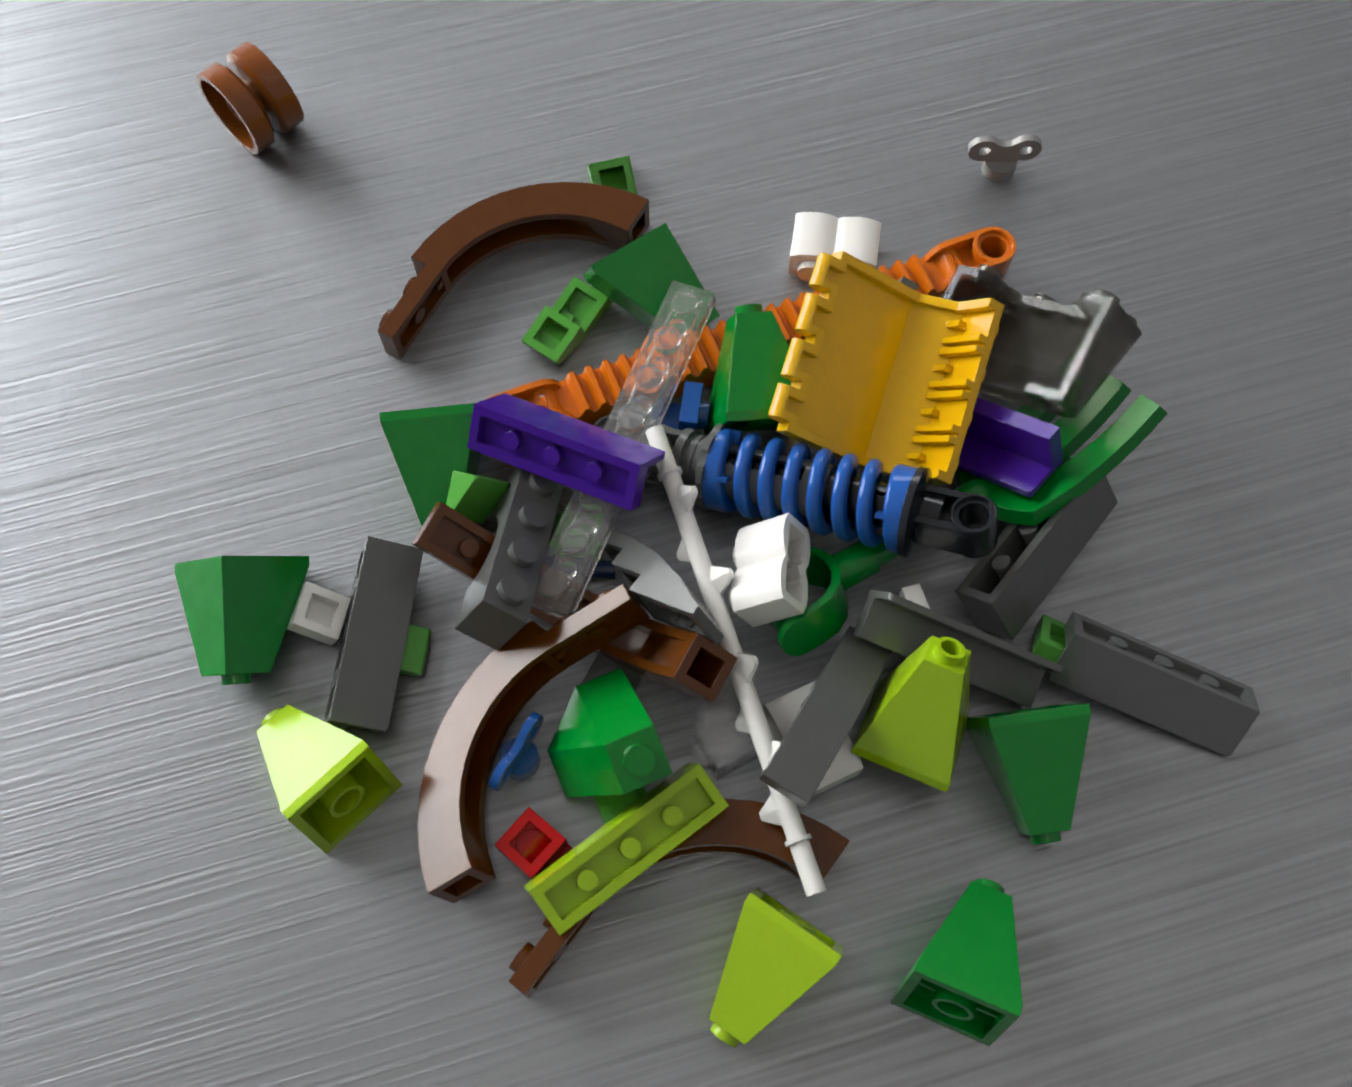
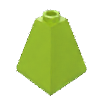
(920, 714)
(322, 775)
(768, 967)

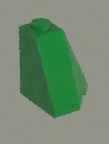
(642, 273)
(239, 610)
(606, 740)

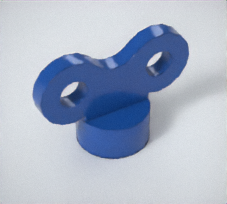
(518, 755)

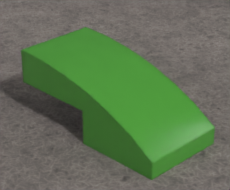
(568, 322)

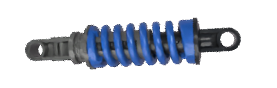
(828, 495)

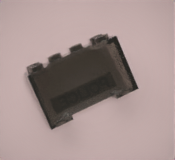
(1048, 350)

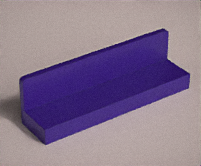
(1010, 448)
(562, 449)

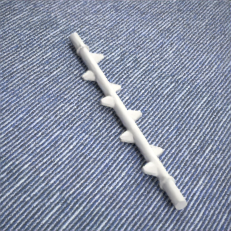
(751, 718)

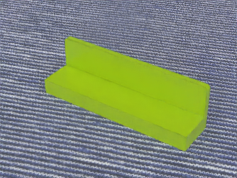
(626, 846)

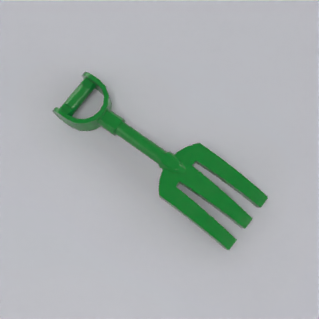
(1074, 478)

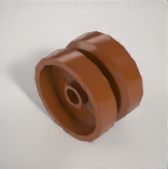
(250, 97)

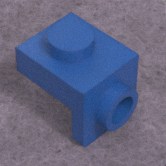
(691, 412)

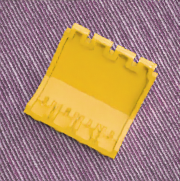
(884, 369)

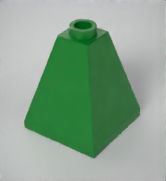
(748, 371)
(428, 449)
(1035, 763)
(969, 968)

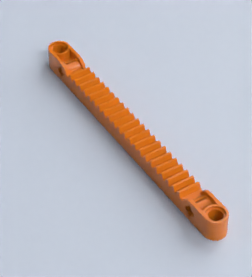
(596, 390)

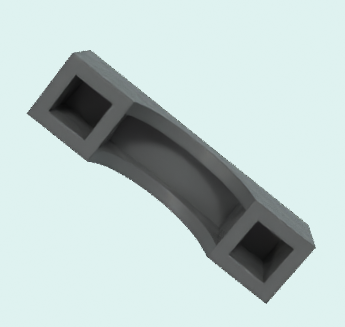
(505, 587)

